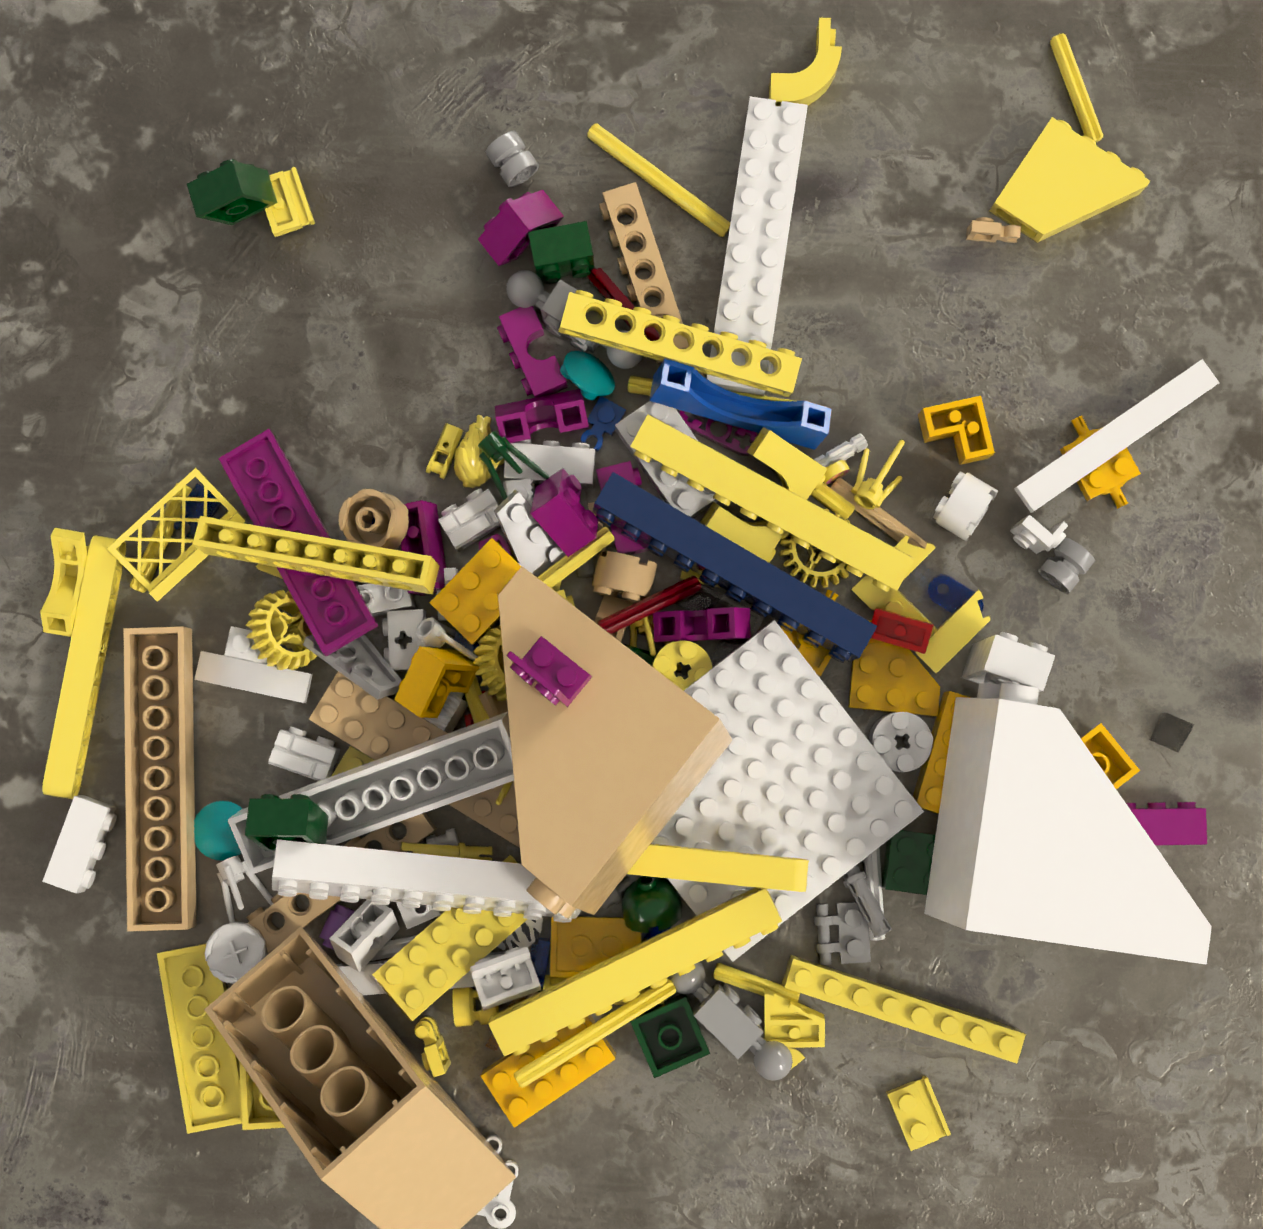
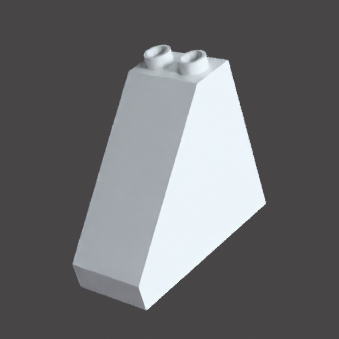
(1044, 841)

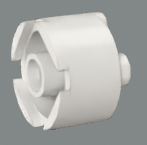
(965, 506)
(917, 740)

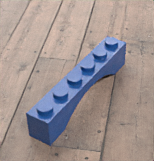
(687, 390)

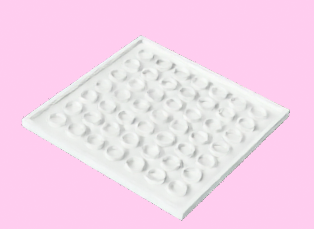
(790, 780)

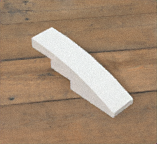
(253, 677)

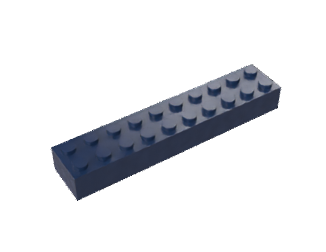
(733, 569)

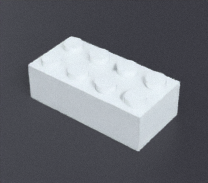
(671, 489)
(1007, 661)

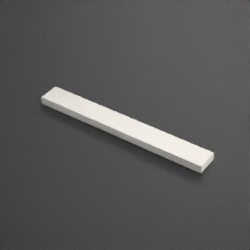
(1116, 436)

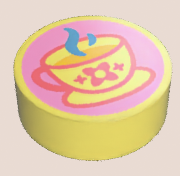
(835, 471)

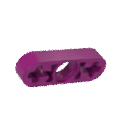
(733, 446)

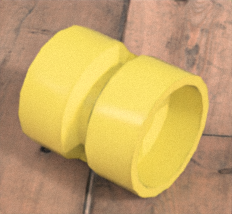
(465, 1008)

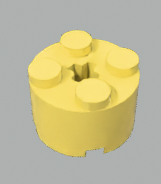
(686, 653)

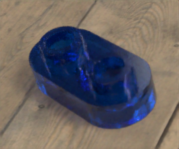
(954, 596)

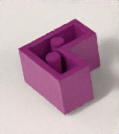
(507, 233)
(561, 515)

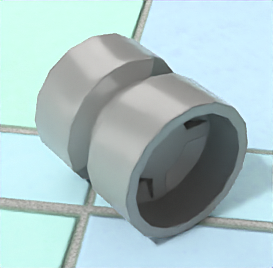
(509, 154)
(1067, 564)

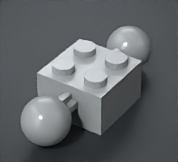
(527, 290)
(732, 1024)

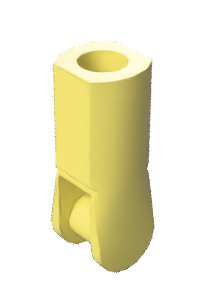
(446, 446)

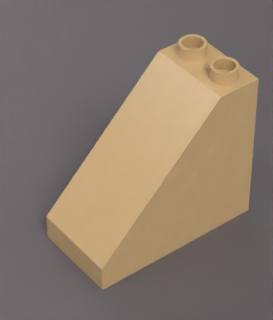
(606, 768)
(355, 1093)

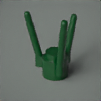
(497, 448)

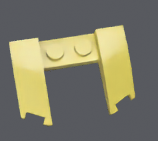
(951, 635)

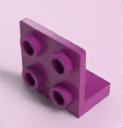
(554, 672)

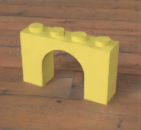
(797, 474)

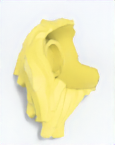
(467, 463)

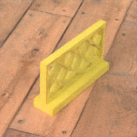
(190, 557)

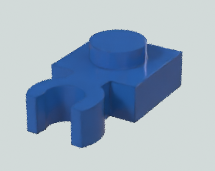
(603, 419)

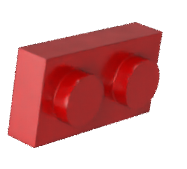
(901, 630)

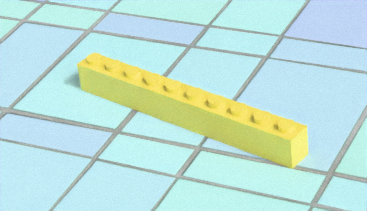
(771, 502)
(634, 970)

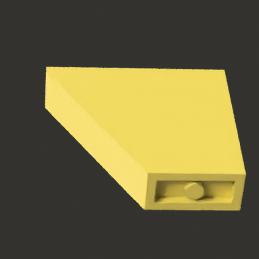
(1064, 183)

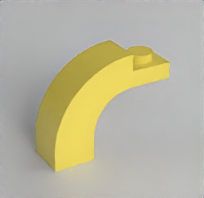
(813, 81)
(69, 566)

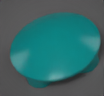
(588, 374)
(213, 832)

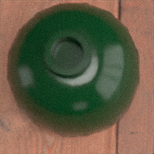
(651, 904)

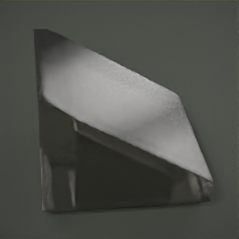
(1171, 731)

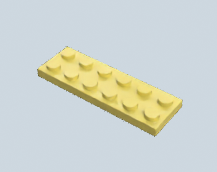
(442, 956)
(203, 1060)

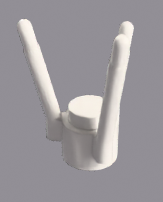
(433, 634)
(229, 874)

